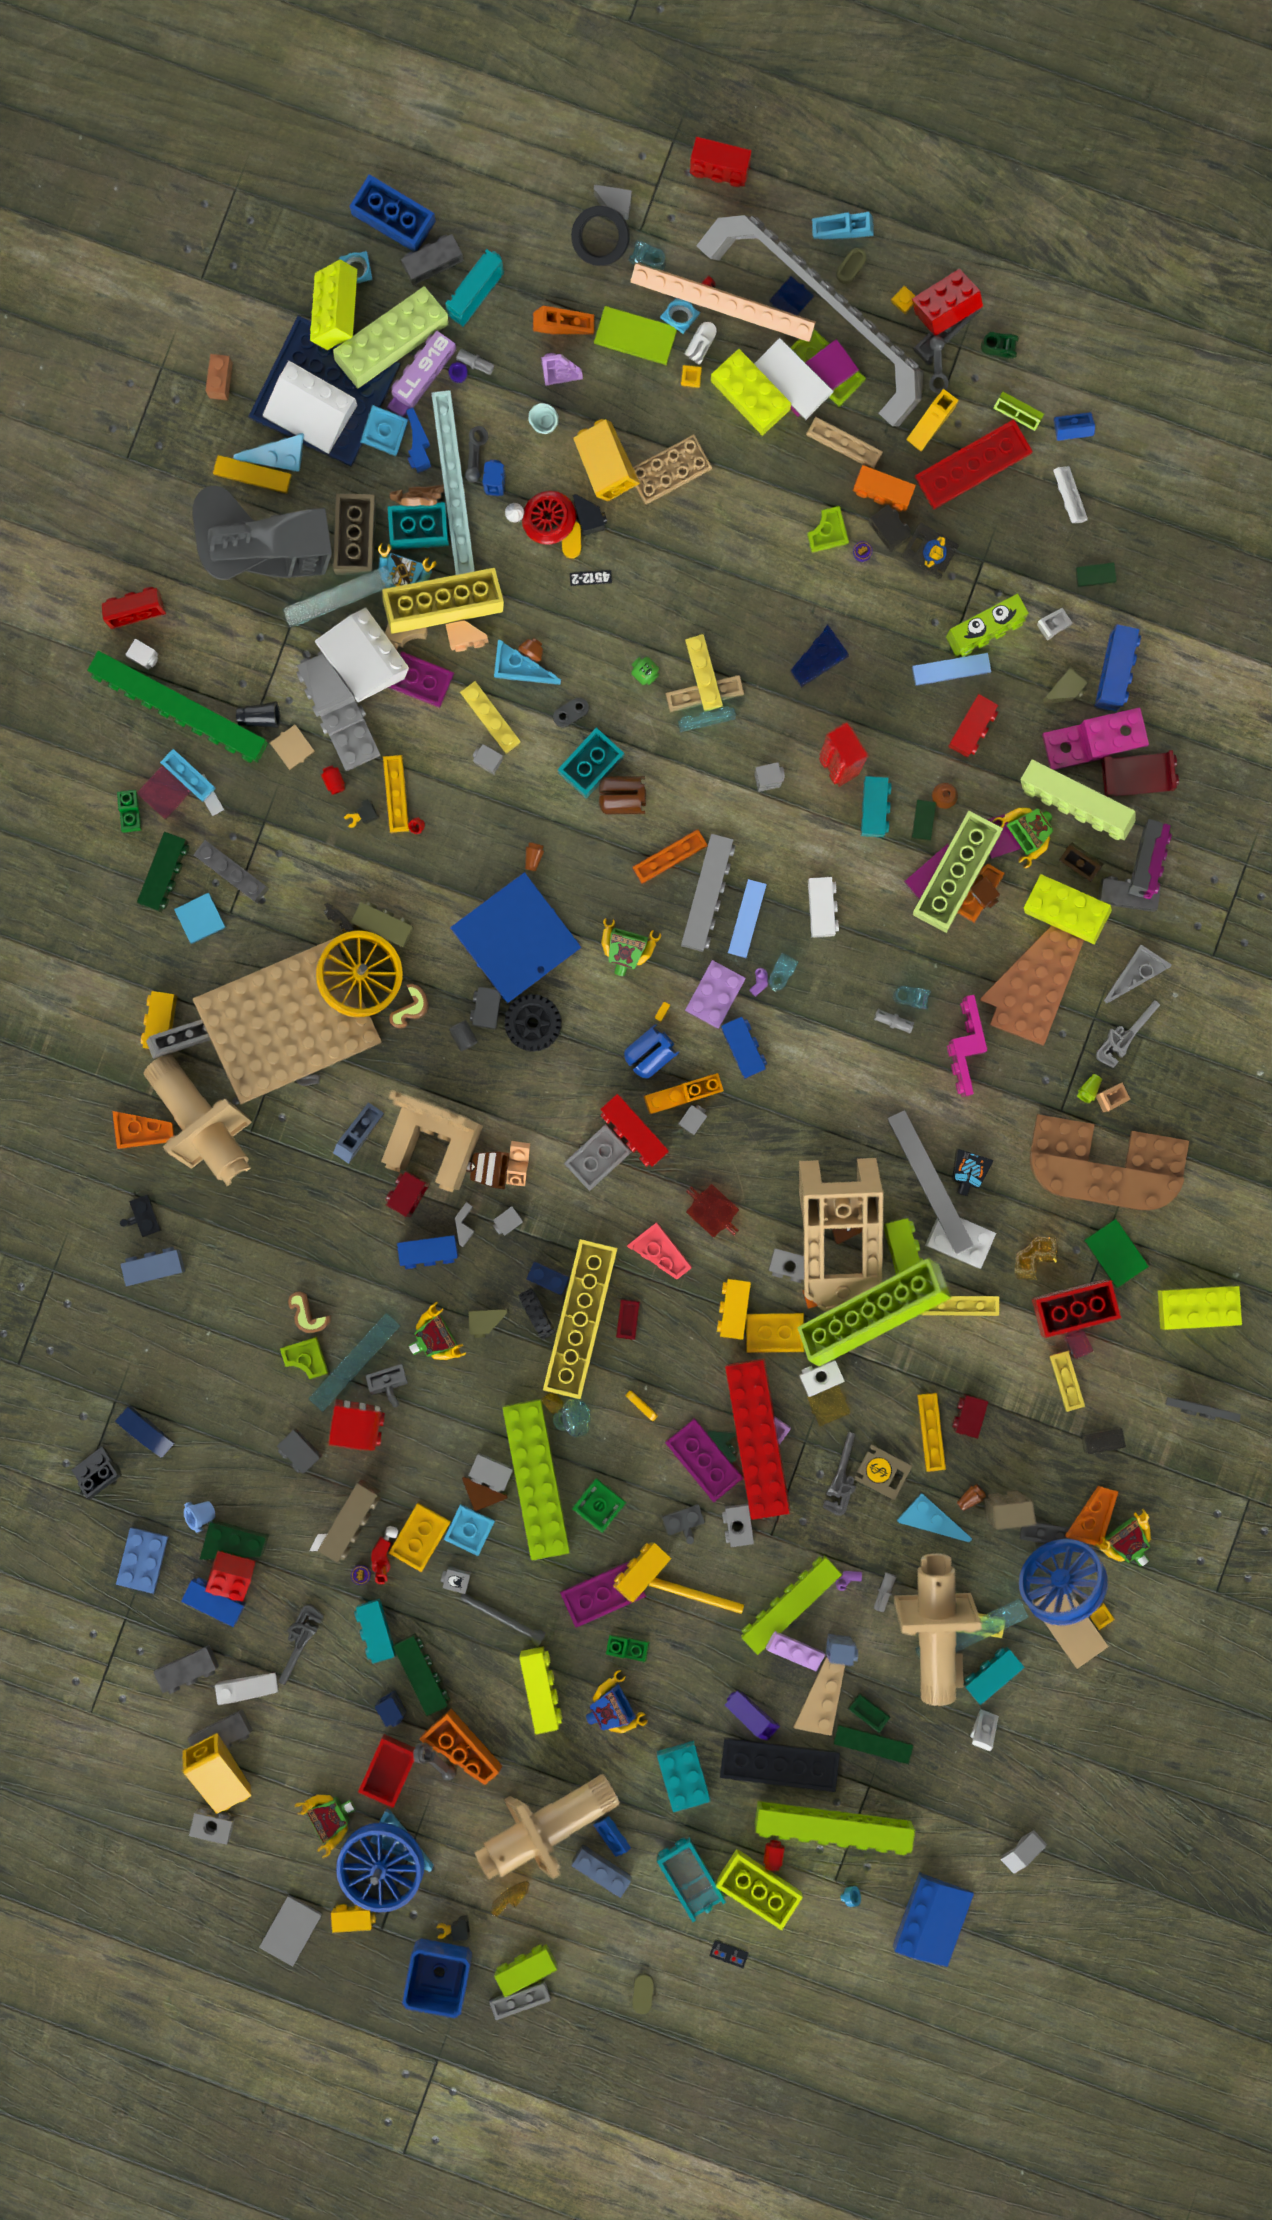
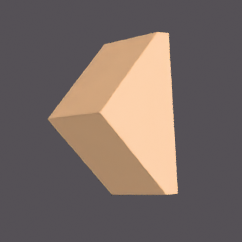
(1112, 1097)

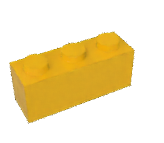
(160, 1014)
(734, 1308)
(641, 1571)

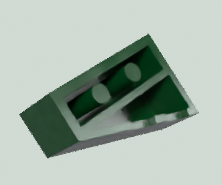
(233, 1541)

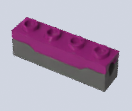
(1149, 859)

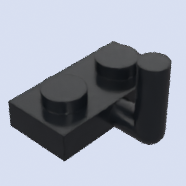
(143, 1215)

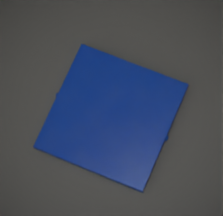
(515, 937)

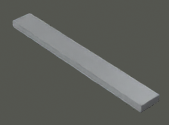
(930, 1182)

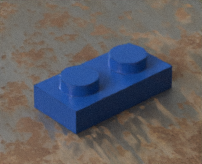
(611, 1835)

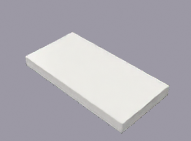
(793, 378)

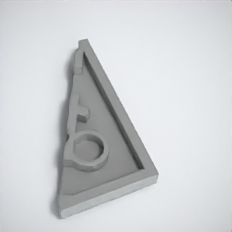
(1140, 968)

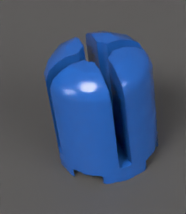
(654, 1061)

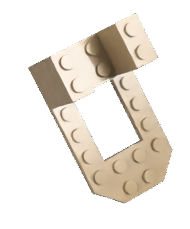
(420, 1116)
(841, 1207)

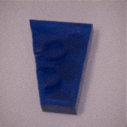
(819, 658)

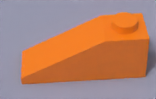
(562, 321)

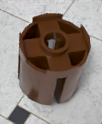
(622, 795)

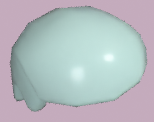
(543, 418)

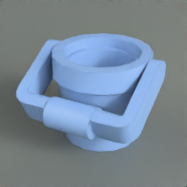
(198, 1515)

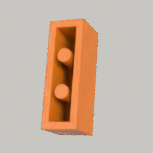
(884, 488)

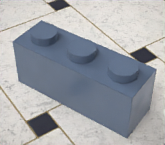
(152, 1266)
(841, 1650)
(601, 1871)

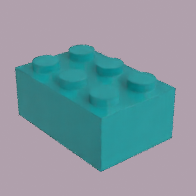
(418, 526)
(591, 763)
(683, 1776)

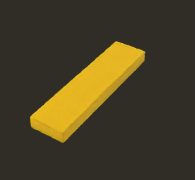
(252, 474)
(396, 793)
(931, 1432)

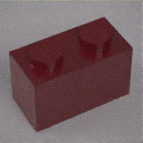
(970, 1416)

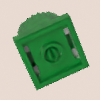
(599, 1505)

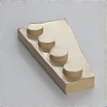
(821, 1704)

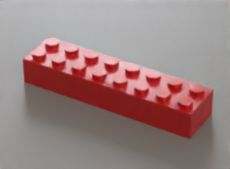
(758, 1439)

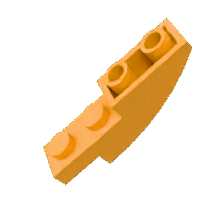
(683, 1093)

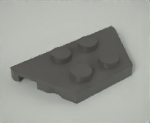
(1204, 1410)

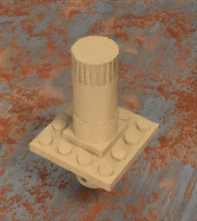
(205, 1130)
(937, 1616)
(539, 1831)

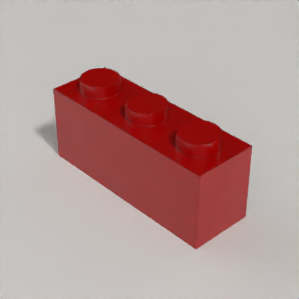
(974, 726)

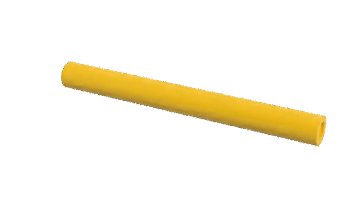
(697, 1595)

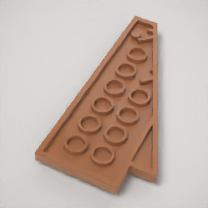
(1034, 986)

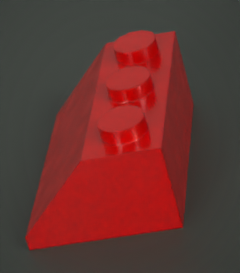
(133, 608)

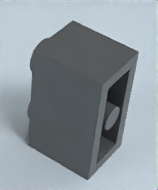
(486, 1008)
(298, 1451)

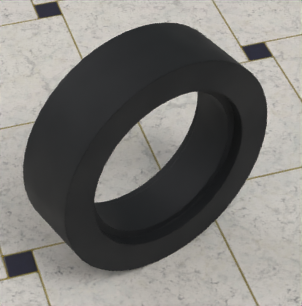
(577, 240)

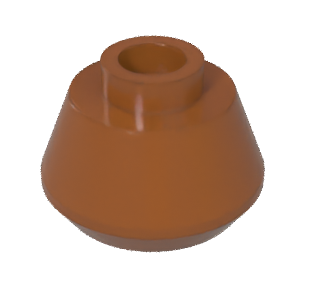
(532, 649)
(947, 800)

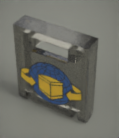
(933, 552)

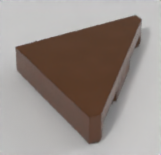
(482, 1495)

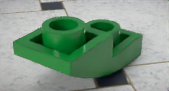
(129, 811)
(627, 1648)

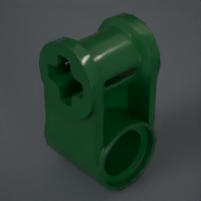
(1004, 345)

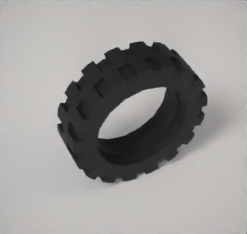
(536, 1314)

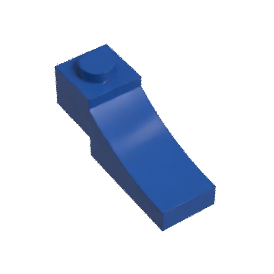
(418, 457)

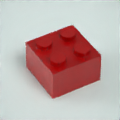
(230, 1576)

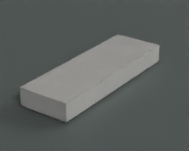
(520, 2000)

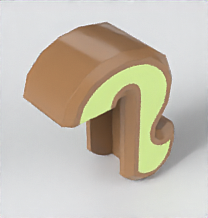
(412, 1011)
(303, 1315)

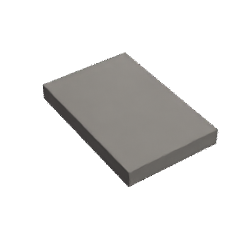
(597, 1157)
(290, 1930)

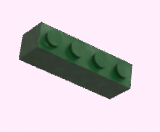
(163, 872)
(421, 1674)

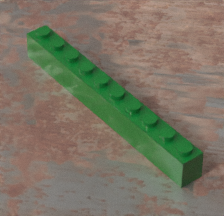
(178, 707)

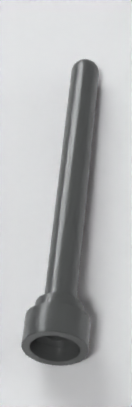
(535, 1635)

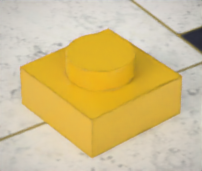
(903, 299)

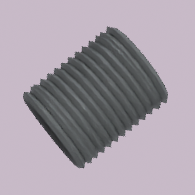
(463, 1035)

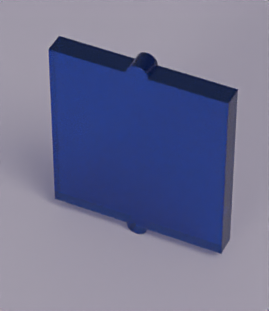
(791, 297)

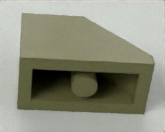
(1067, 688)
(484, 1321)

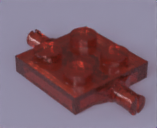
(712, 1210)

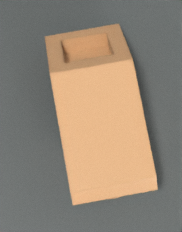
(518, 1163)

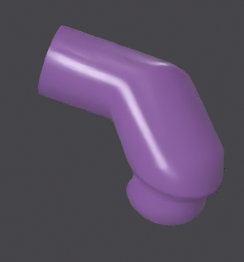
(761, 981)
(846, 1578)

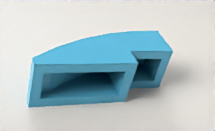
(843, 226)

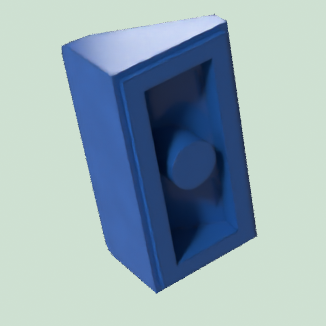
(1074, 426)

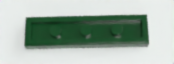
(873, 1744)

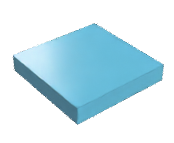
(384, 430)
(200, 918)
(469, 1530)

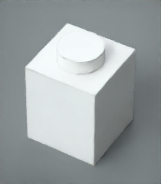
(142, 654)

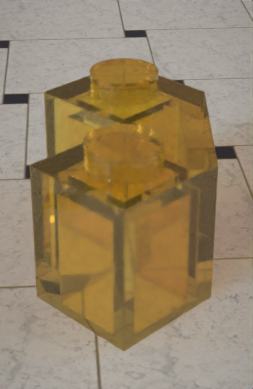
(1040, 1249)

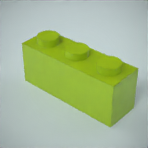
(525, 1970)

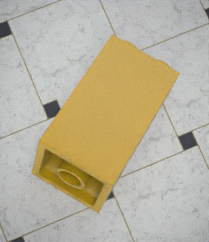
(605, 460)
(215, 1774)

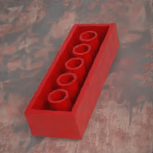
(842, 755)

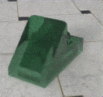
(720, 1439)

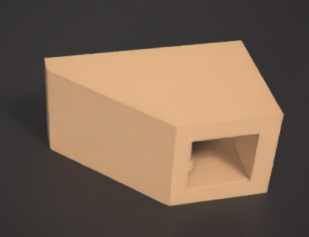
(464, 635)

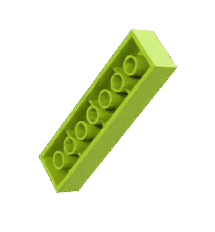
(874, 1312)
(536, 1479)
(834, 1827)

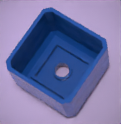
(436, 1993)

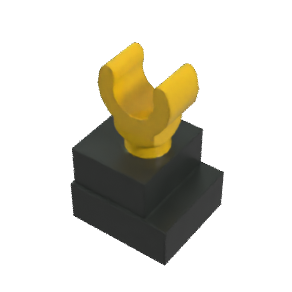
(366, 814)
(459, 1929)

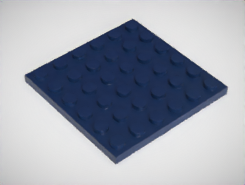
(321, 363)

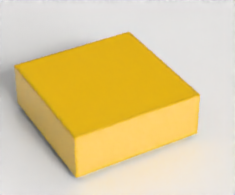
(691, 376)
(662, 1012)
(1101, 1616)

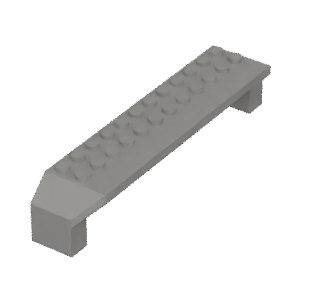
(907, 373)

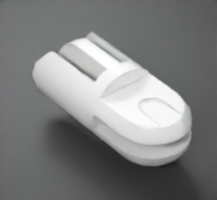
(701, 342)

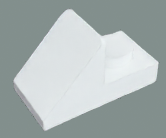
(1054, 623)
(984, 1730)

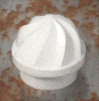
(514, 512)

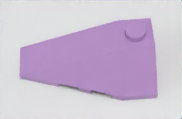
(559, 369)

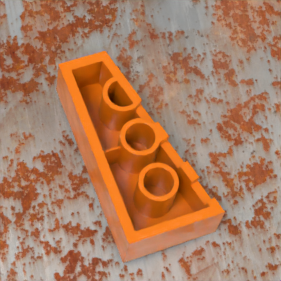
(462, 1747)

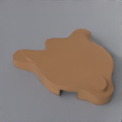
(418, 496)

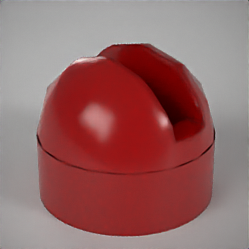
(413, 823)

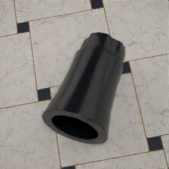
(259, 715)

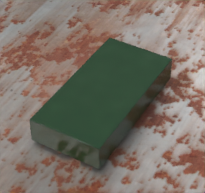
(1096, 574)
(923, 820)
(869, 1712)

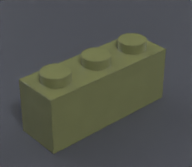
(383, 924)

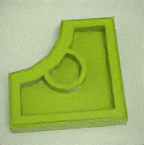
(829, 532)
(306, 1356)

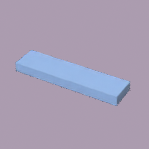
(951, 669)
(747, 918)

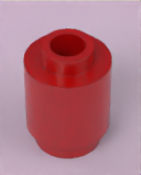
(333, 780)
(773, 1855)

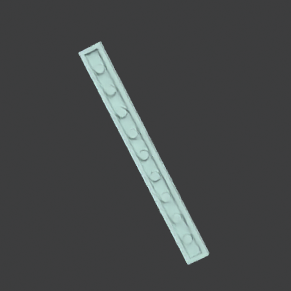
(453, 482)

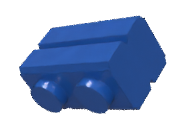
(494, 478)

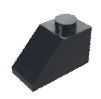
(589, 516)

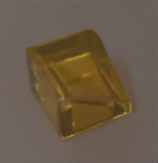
(552, 1402)

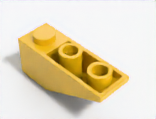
(932, 420)

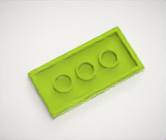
(635, 335)
(806, 350)

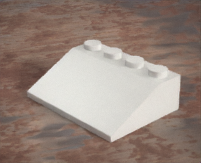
(309, 407)
(362, 655)

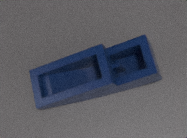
(144, 1431)

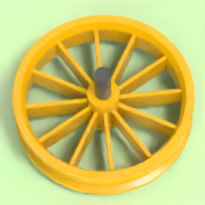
(359, 973)

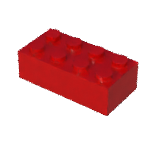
(634, 1130)

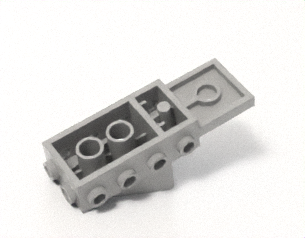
(338, 711)

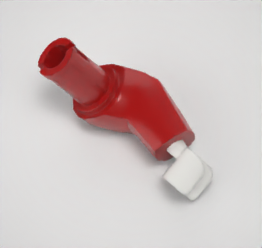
(379, 1556)

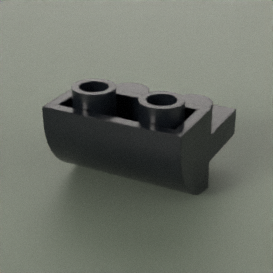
(96, 1473)

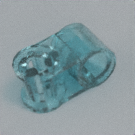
(645, 254)
(784, 969)
(913, 997)

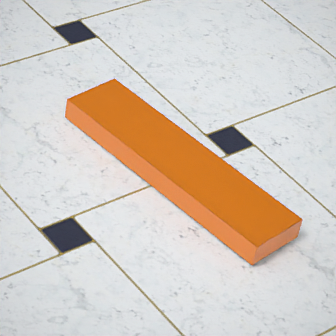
(670, 856)

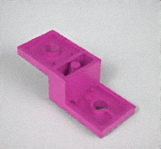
(1095, 739)
(967, 1046)

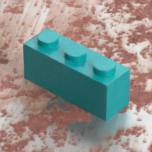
(875, 806)
(375, 1631)
(993, 1675)

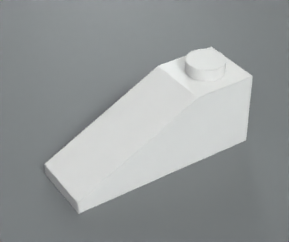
(245, 1688)

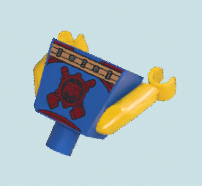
(612, 1709)

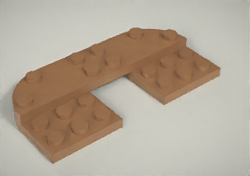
(1147, 1182)

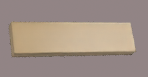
(844, 443)
(690, 696)

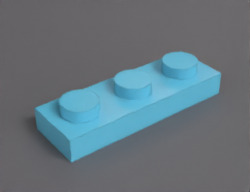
(187, 775)

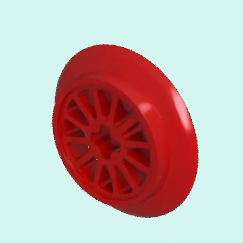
(562, 530)

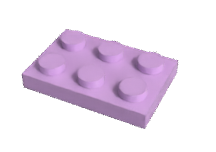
(715, 994)

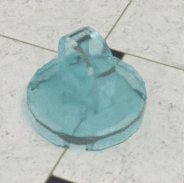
(574, 1416)

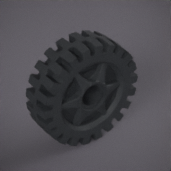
(532, 1038)

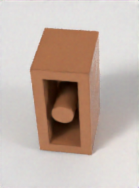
(219, 377)

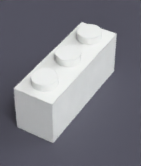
(822, 907)

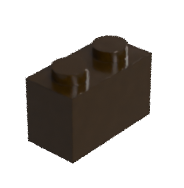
(1081, 862)

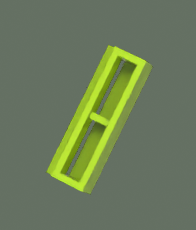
(1018, 411)

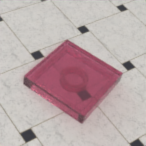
(163, 792)

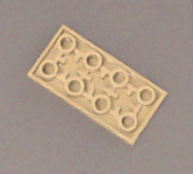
(671, 469)
(1078, 1640)

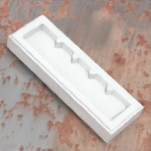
(1070, 494)

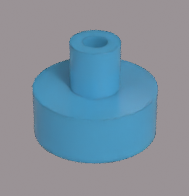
(851, 1896)

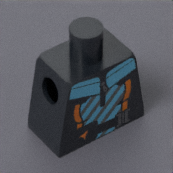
(969, 1170)

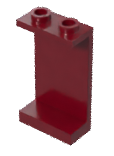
(1139, 774)

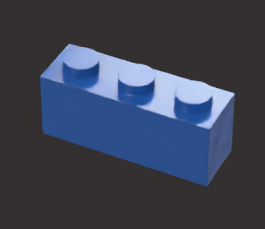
(744, 1047)
(427, 1251)
(215, 1606)

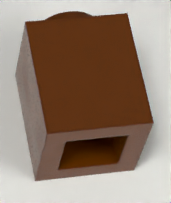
(985, 893)

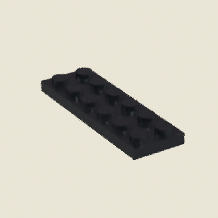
(779, 1765)

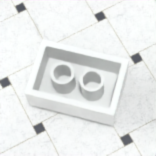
(975, 1256)

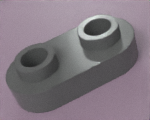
(571, 712)

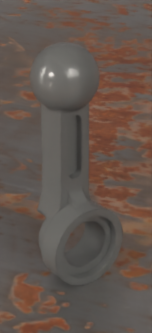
(937, 344)
(472, 473)
(447, 1772)

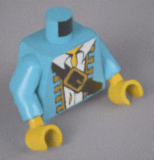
(404, 570)

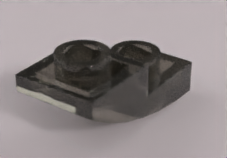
(336, 916)

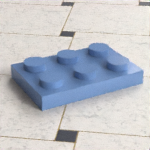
(142, 1560)

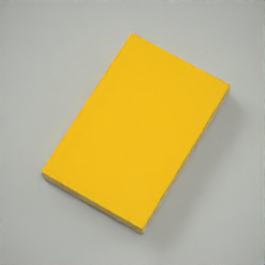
(774, 1332)
(419, 1537)

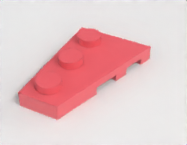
(660, 1250)

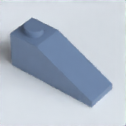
(358, 1133)

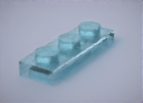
(706, 718)

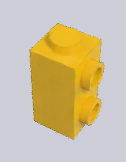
(351, 1918)

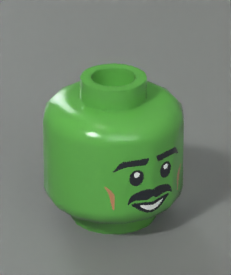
(645, 671)

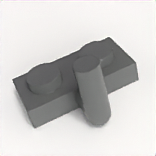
(387, 1380)
(683, 1521)

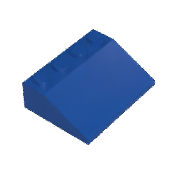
(932, 1920)

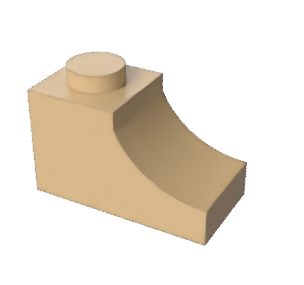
(401, 638)

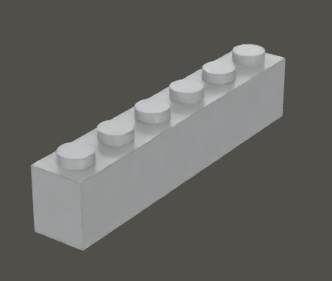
(707, 893)

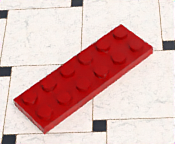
(973, 464)

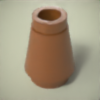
(533, 856)
(971, 1497)

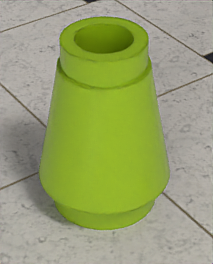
(1089, 1089)

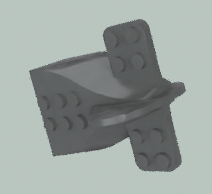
(275, 547)

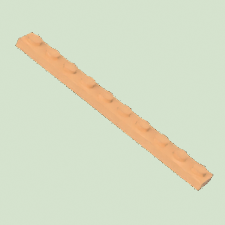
(723, 302)

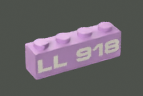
(424, 369)

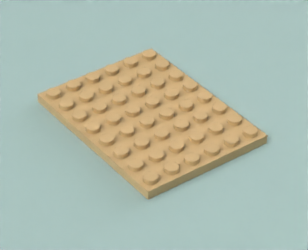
(280, 1027)

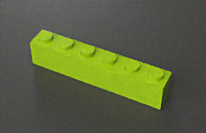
(791, 1604)

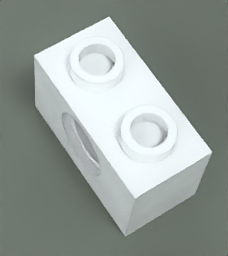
(812, 1386)

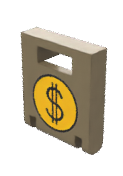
(880, 1470)

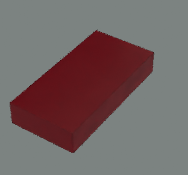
(627, 1319)

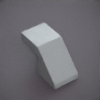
(464, 1232)
(1024, 1852)

